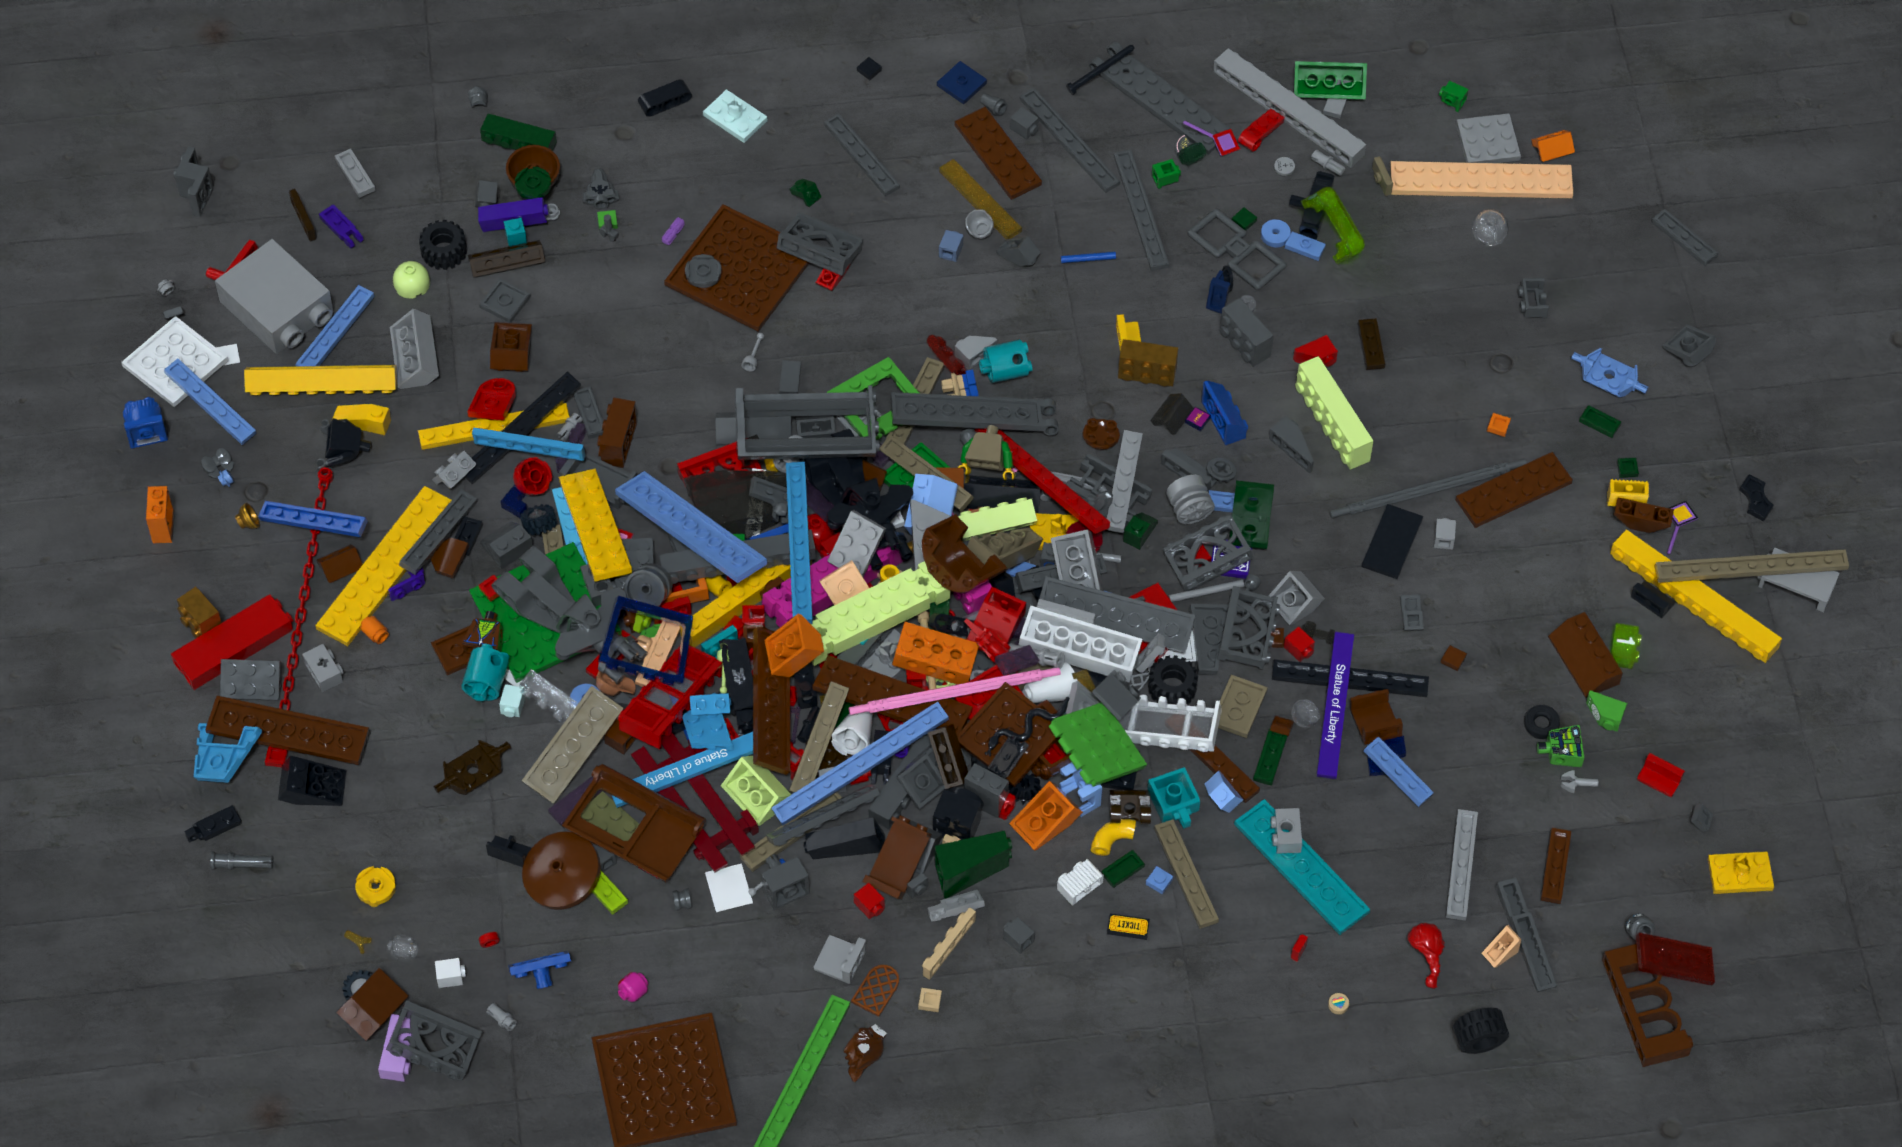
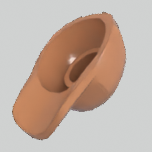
(609, 687)

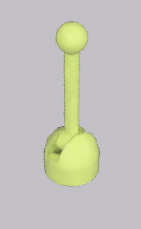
(723, 689)

